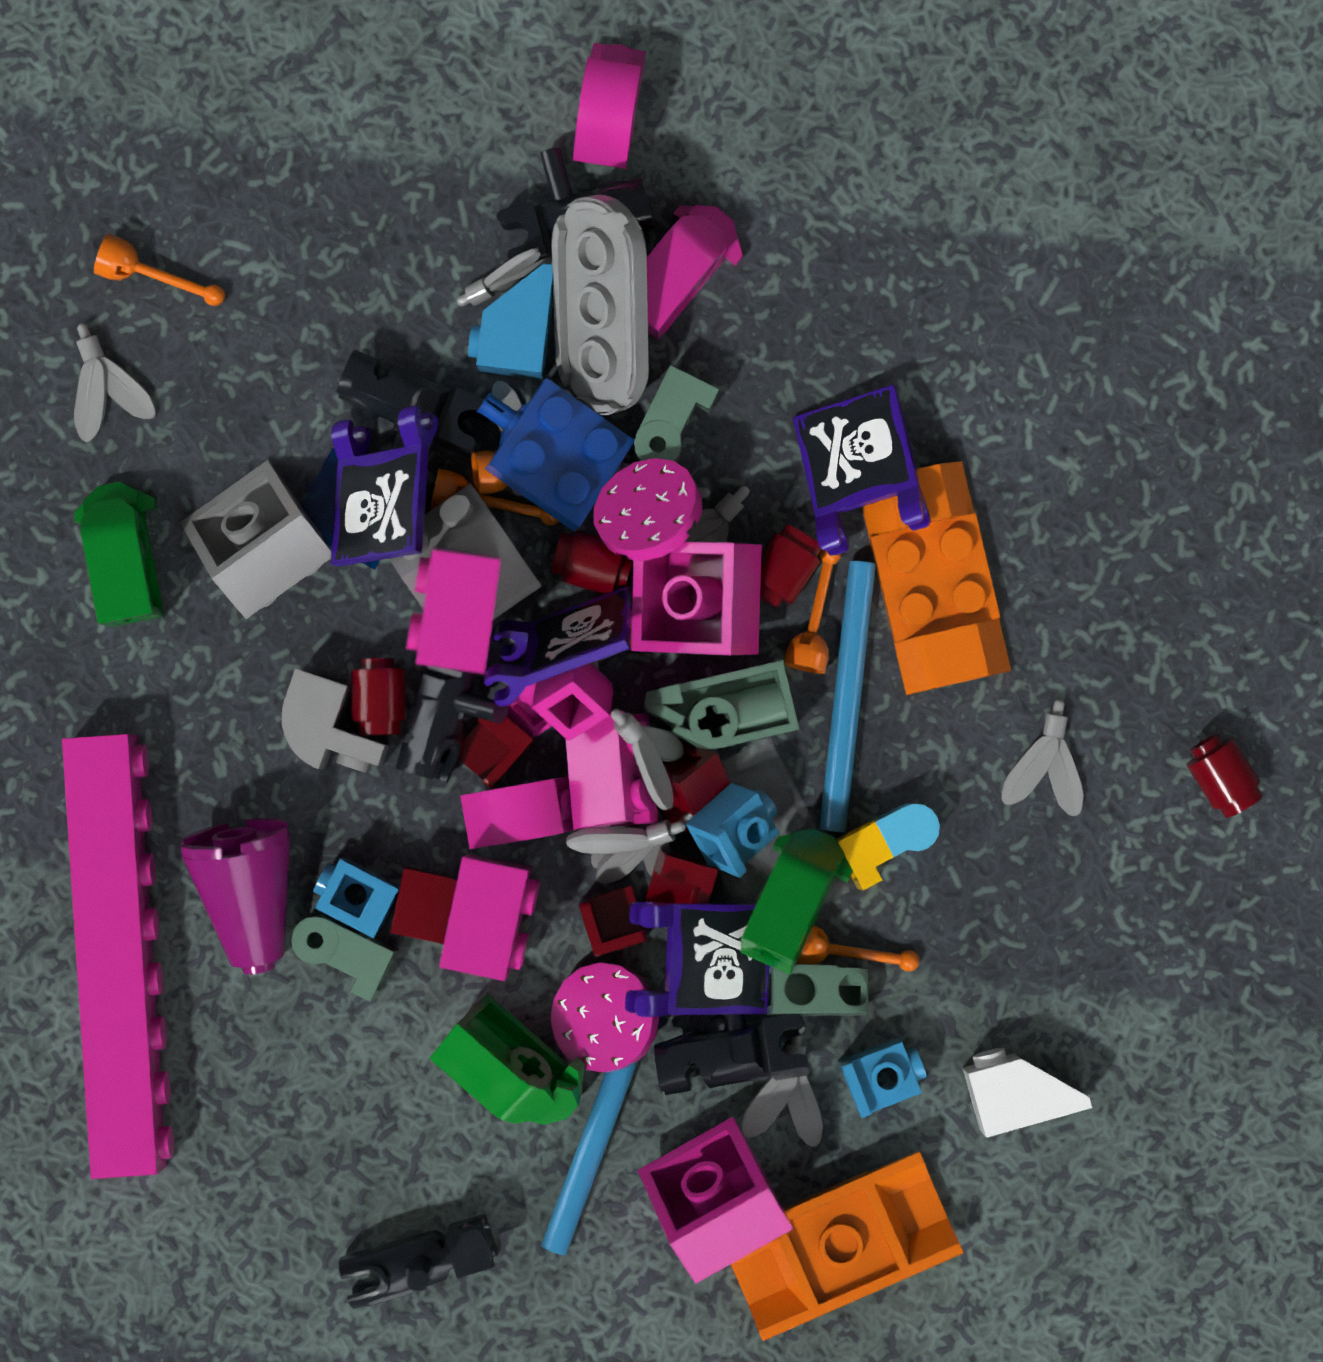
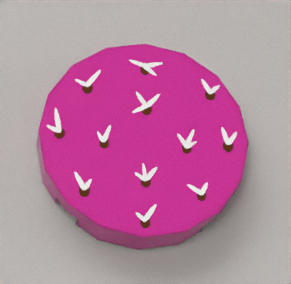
(647, 509)
(593, 1022)

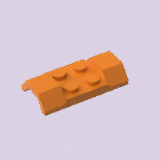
(937, 585)
(847, 1246)

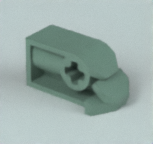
(749, 701)

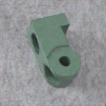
(670, 413)
(335, 943)
(818, 991)

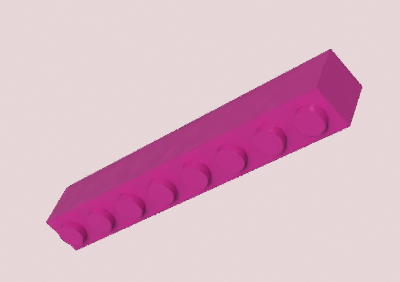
(116, 956)

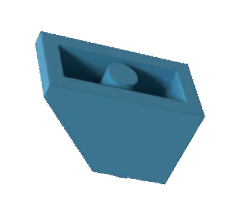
(516, 329)

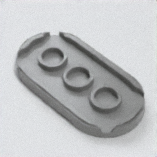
(600, 303)

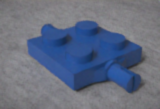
(555, 451)

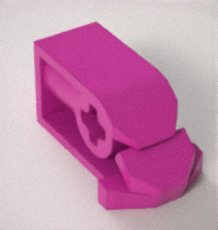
(686, 261)

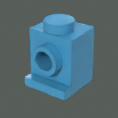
(734, 828)
(364, 917)
(862, 1070)

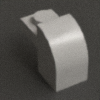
(313, 720)

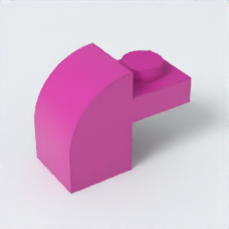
(608, 105)
(565, 701)
(517, 812)

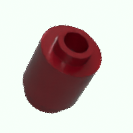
(589, 564)
(787, 565)
(378, 697)
(1224, 775)

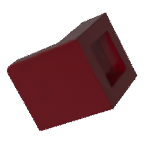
(494, 749)
(694, 782)
(680, 879)
(423, 905)
(609, 921)

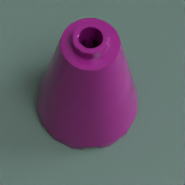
(243, 888)

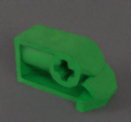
(120, 554)
(793, 897)
(509, 1067)

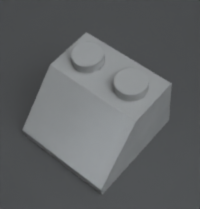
(468, 525)
(256, 540)

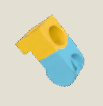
(881, 839)

